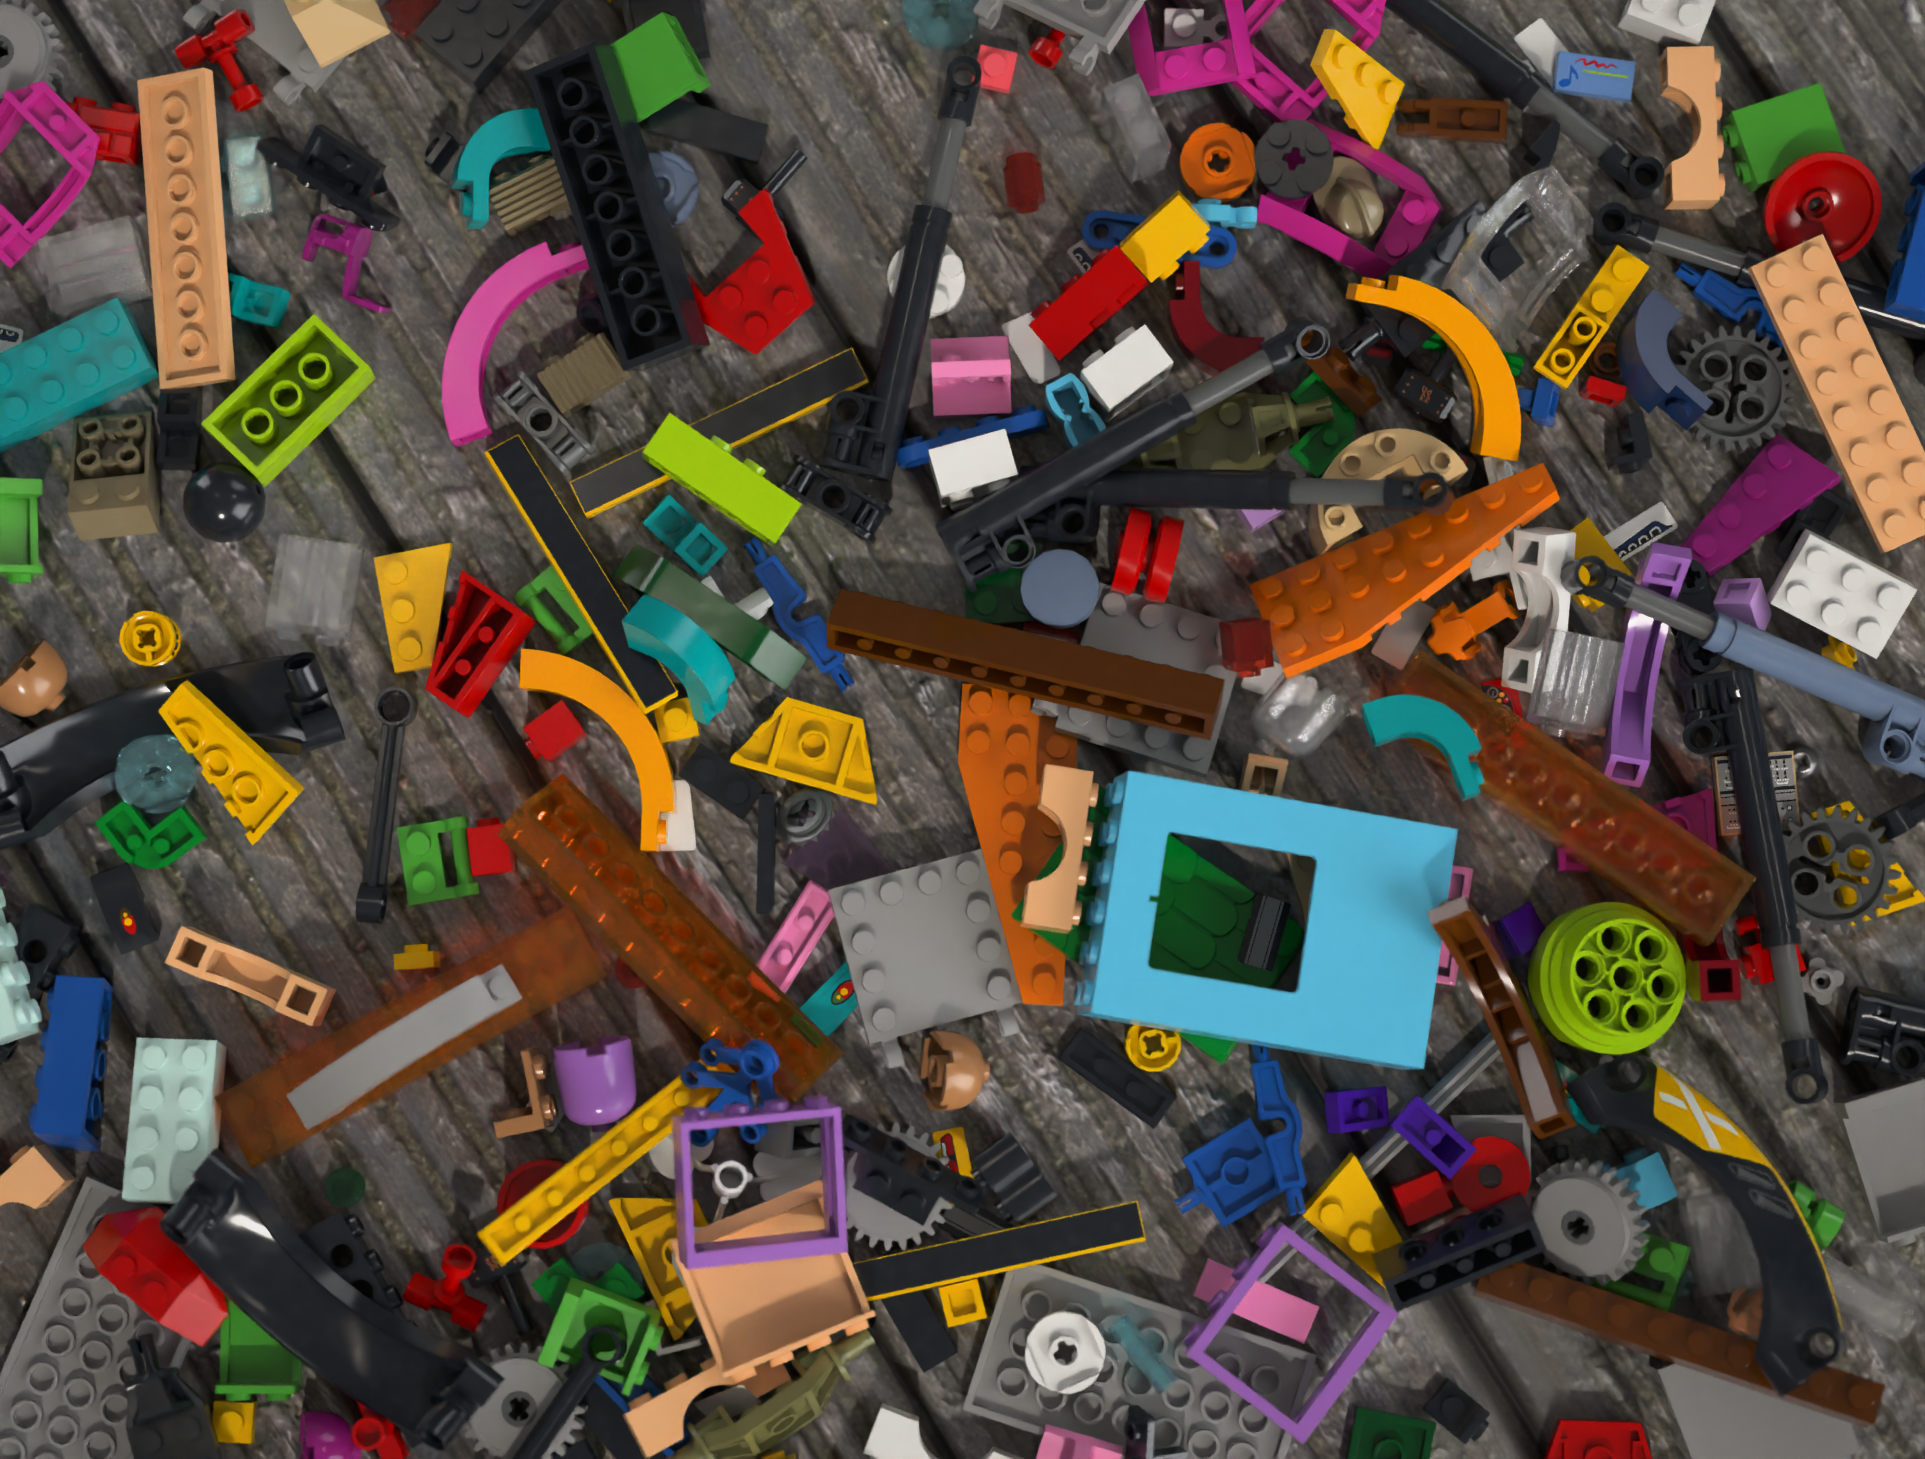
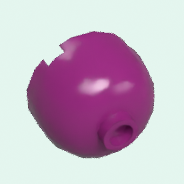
(326, 1436)

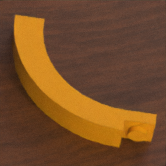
(1485, 367)
(578, 682)

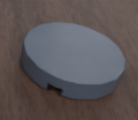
(676, 183)
(1060, 588)

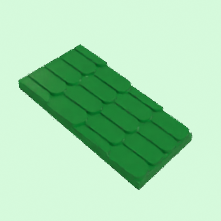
(1195, 926)

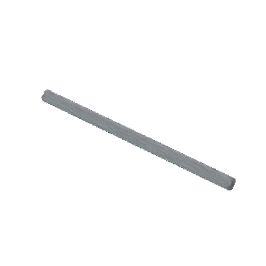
(1392, 1142)

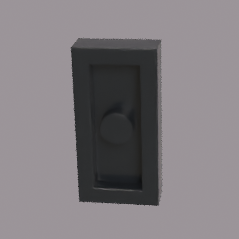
(722, 781)

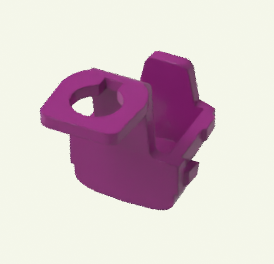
(352, 240)

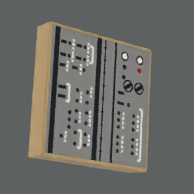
(1784, 784)

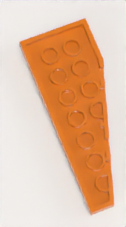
(1354, 590)
(1001, 770)

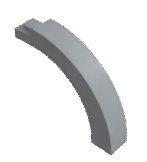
(402, 1045)

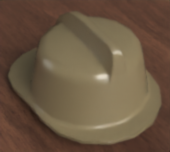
(1350, 202)

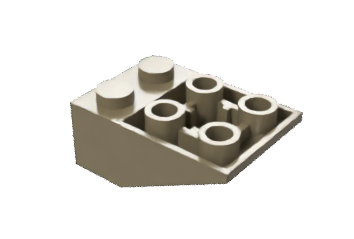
(114, 476)

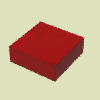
(1602, 391)

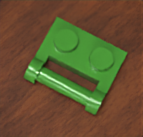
(528, 597)
(425, 864)
(1661, 1261)

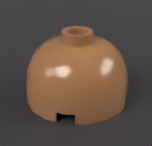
(34, 682)
(953, 1070)

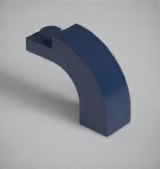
(1647, 365)

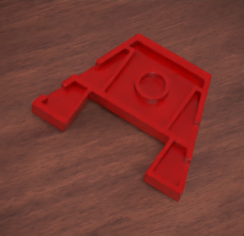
(762, 293)
(1597, 1440)

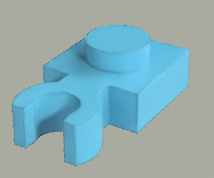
(1224, 216)

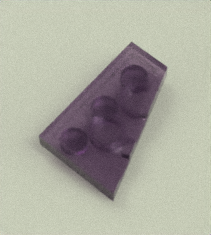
(839, 856)

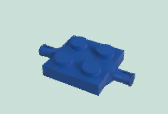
(1230, 1174)

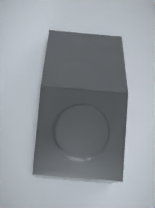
(793, 1138)

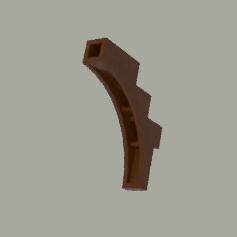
(1506, 1009)

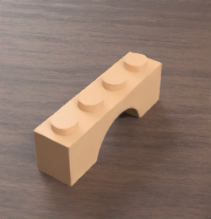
(1689, 80)
(1066, 800)
(250, 975)
(34, 1177)
(659, 1420)

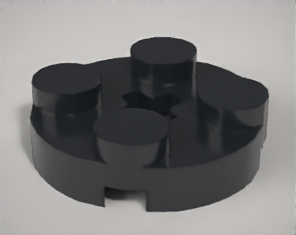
(1306, 178)

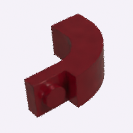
(1193, 333)
(1710, 970)

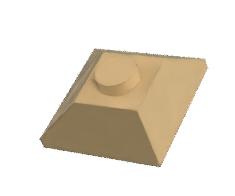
(337, 26)

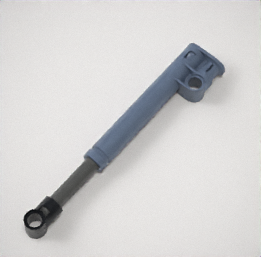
(1892, 711)

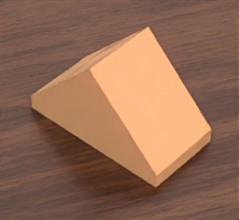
(1263, 774)

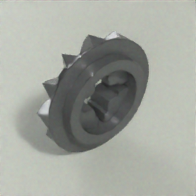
(797, 808)

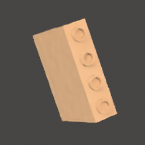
(778, 1305)

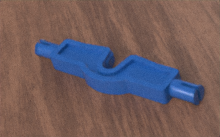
(1730, 300)
(787, 597)
(1282, 1146)

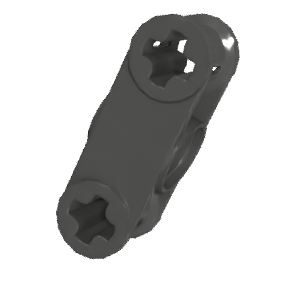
(525, 405)

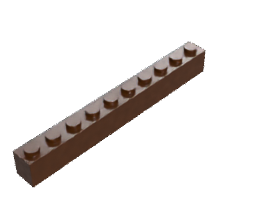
(1025, 663)
(1672, 1339)

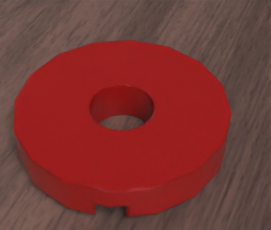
(1507, 1158)

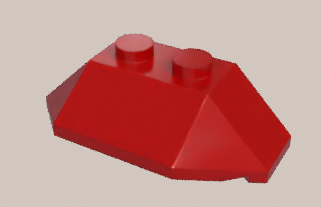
(156, 1273)

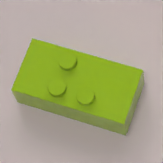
(289, 400)
(721, 479)

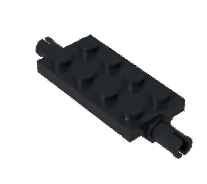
(1430, 265)

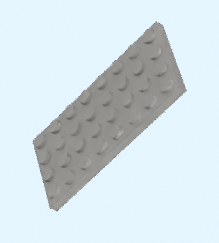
(72, 1351)
(1191, 1413)

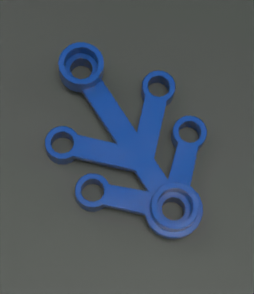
(757, 1062)

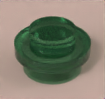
(345, 1187)

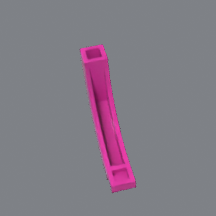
(479, 324)

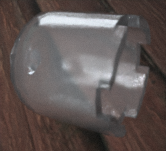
(1296, 716)

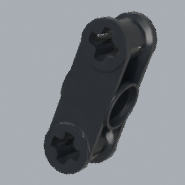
(850, 515)
(1698, 597)

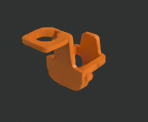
(1457, 631)

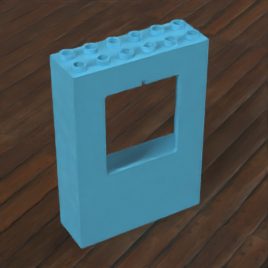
(1366, 937)

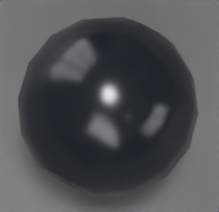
(224, 502)

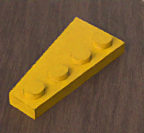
(241, 770)

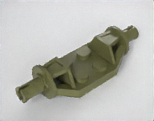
(1235, 433)
(784, 1414)

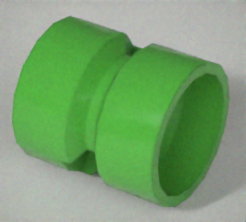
(1821, 1215)

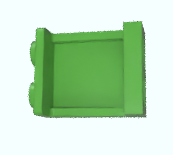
(658, 65)
(1778, 132)
(19, 529)
(591, 1306)
(254, 1361)

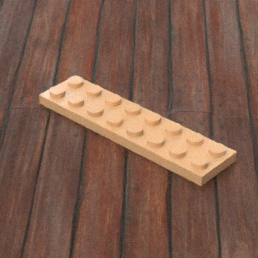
(186, 229)
(1847, 388)

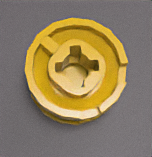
(150, 638)
(1152, 1047)

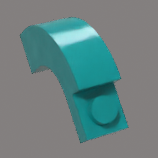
(506, 135)
(685, 649)
(1431, 721)

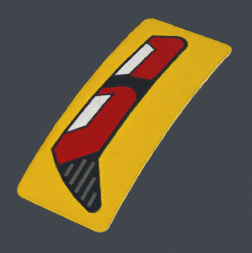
(955, 1147)

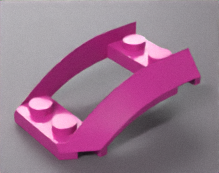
(1197, 64)
(1272, 88)
(68, 136)
(1405, 231)

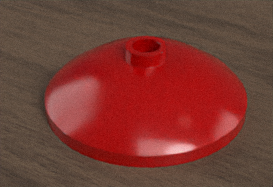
(1846, 207)

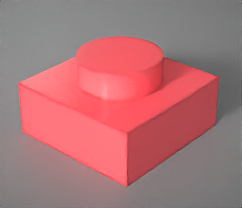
(996, 68)

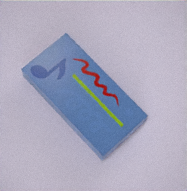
(1593, 77)

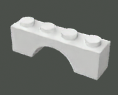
(1538, 559)
(899, 1437)

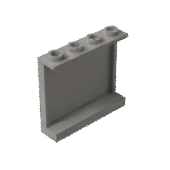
(1888, 1154)
(1740, 1423)

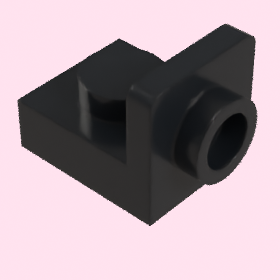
(442, 157)
(1633, 437)
(1457, 1412)

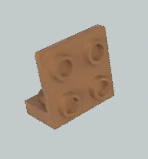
(543, 1105)

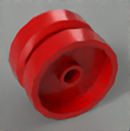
(1146, 554)
(524, 1180)

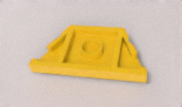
(812, 749)
(648, 1230)

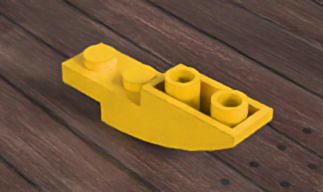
(1590, 317)

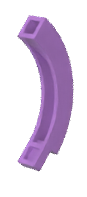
(1628, 732)

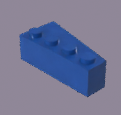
(1907, 278)
(72, 1063)

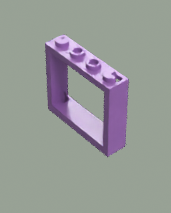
(771, 1247)
(1343, 1369)

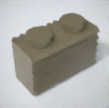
(529, 195)
(582, 374)

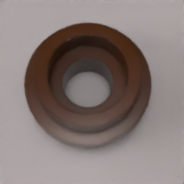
(1607, 373)

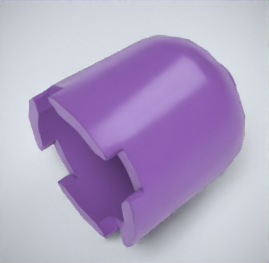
(597, 1081)

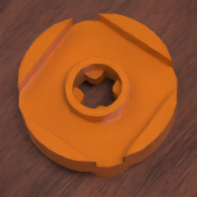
(1227, 143)

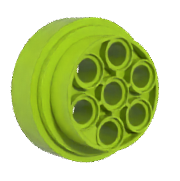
(1563, 996)

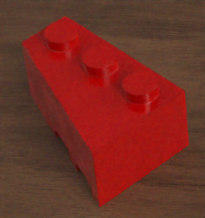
(1087, 302)
(476, 645)

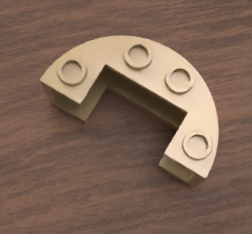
(1372, 459)

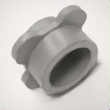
(1831, 979)

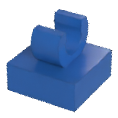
(1541, 402)

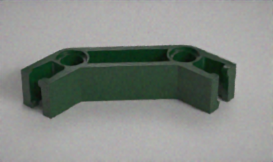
(720, 619)

